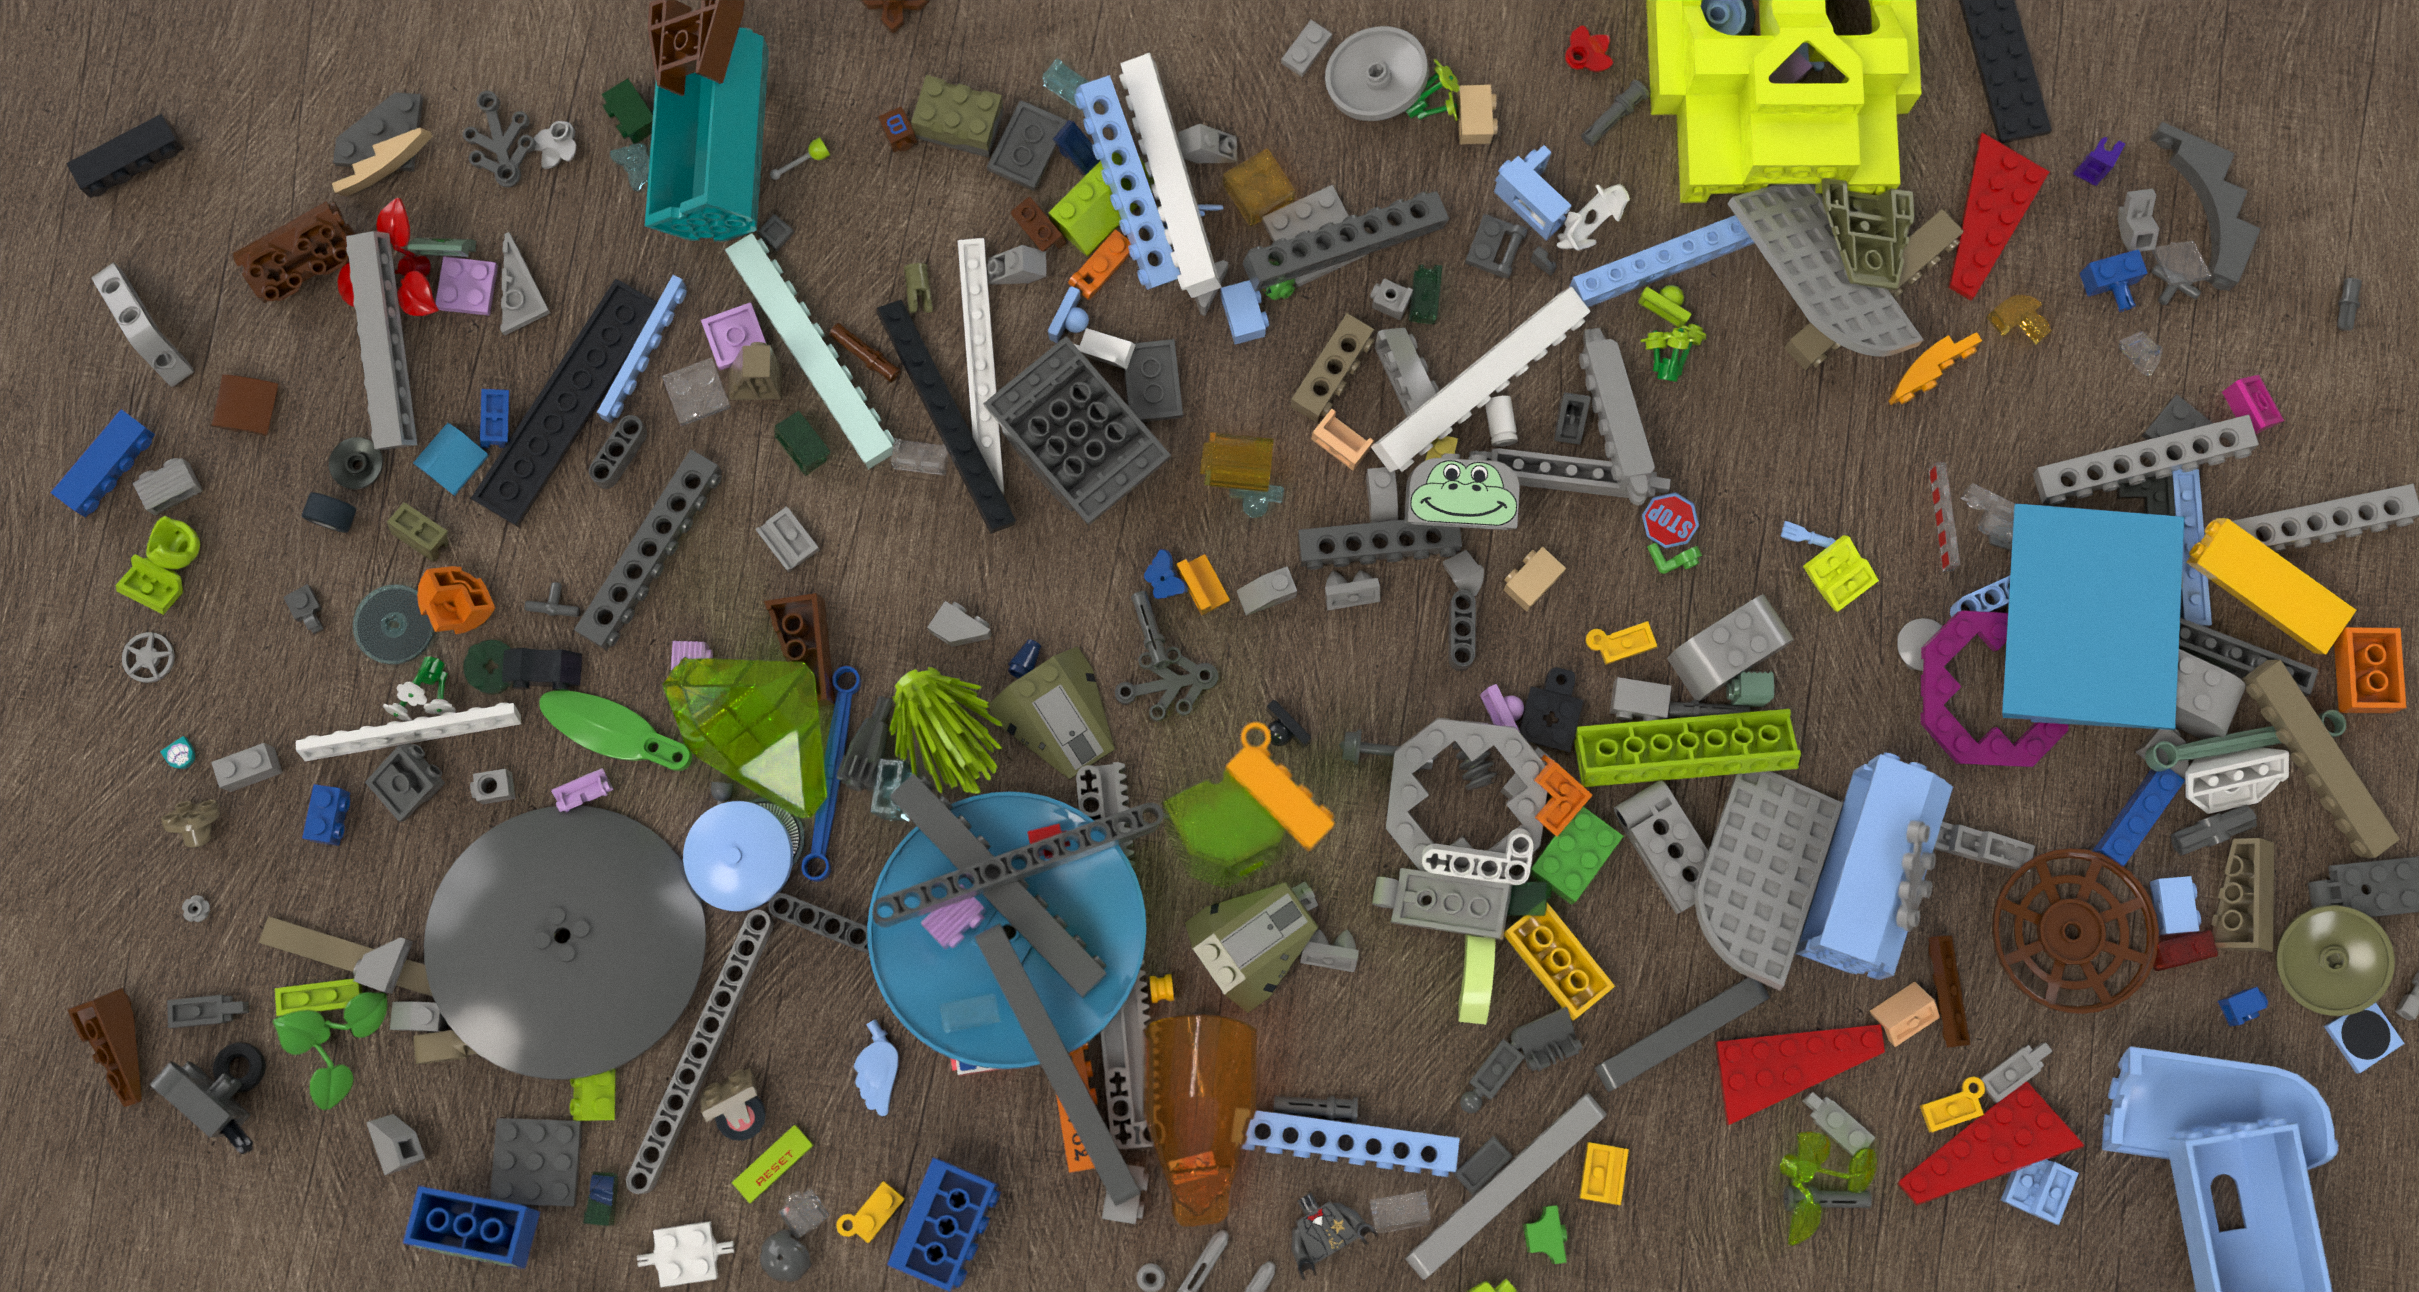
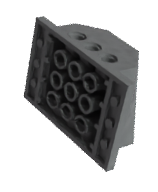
(1076, 432)

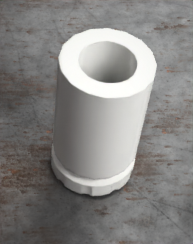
(1501, 421)

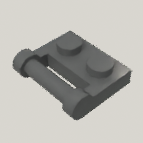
(1487, 244)

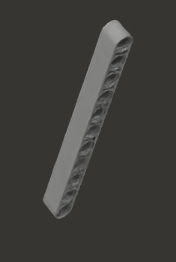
(690, 1061)

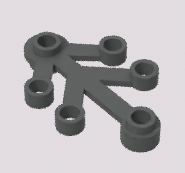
(500, 142)
(1171, 683)

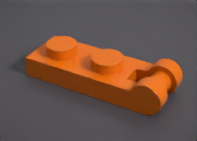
(1101, 264)

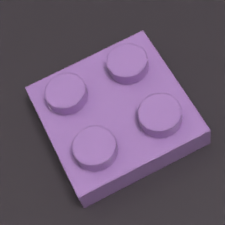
(466, 286)
(730, 332)

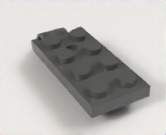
(2390, 885)

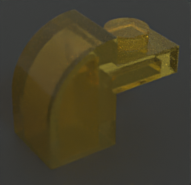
(2020, 311)

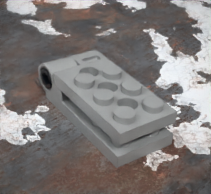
(1637, 818)

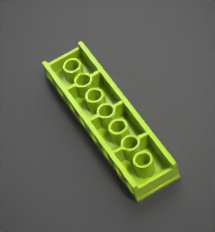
(1686, 748)

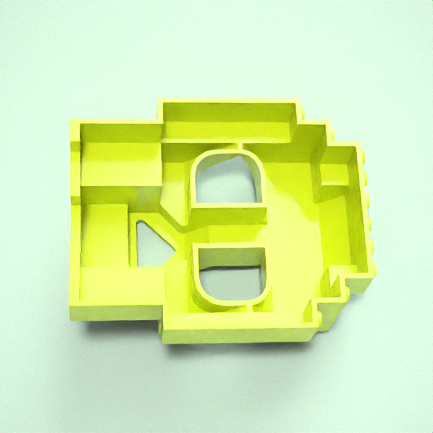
(1752, 133)

